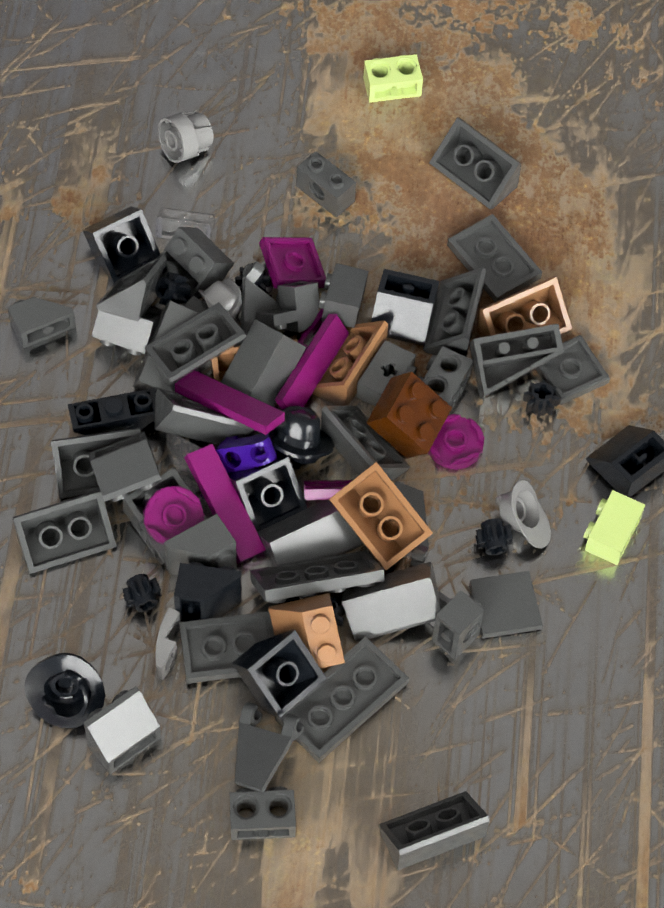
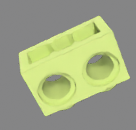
(393, 78)

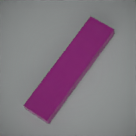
(313, 363)
(230, 402)
(224, 501)

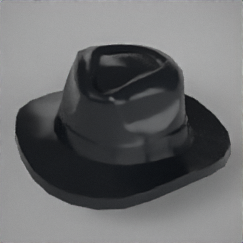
(301, 436)
(64, 690)

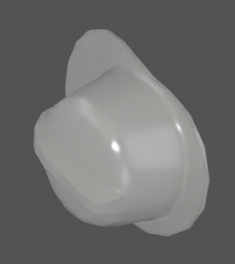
(227, 294)
(524, 514)

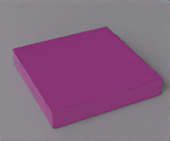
(292, 260)

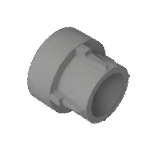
(185, 135)

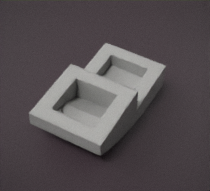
(166, 648)

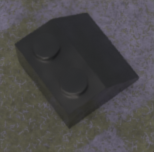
(122, 242)
(269, 492)
(279, 672)

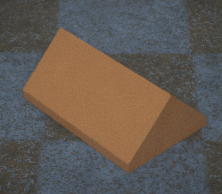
(524, 310)
(350, 362)
(380, 516)

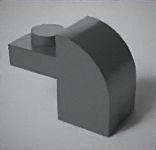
(297, 307)

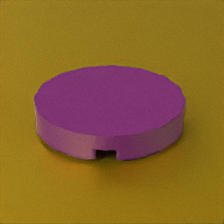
(457, 443)
(171, 512)

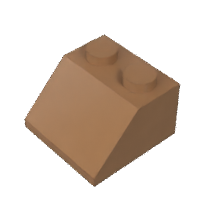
(314, 623)

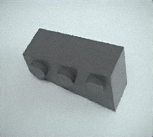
(512, 355)

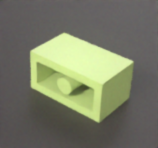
(614, 526)

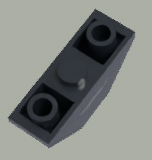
(113, 412)

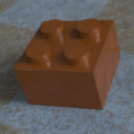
(409, 415)

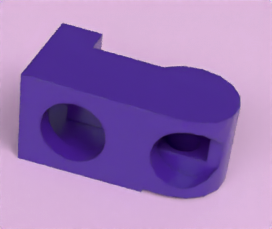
(246, 452)

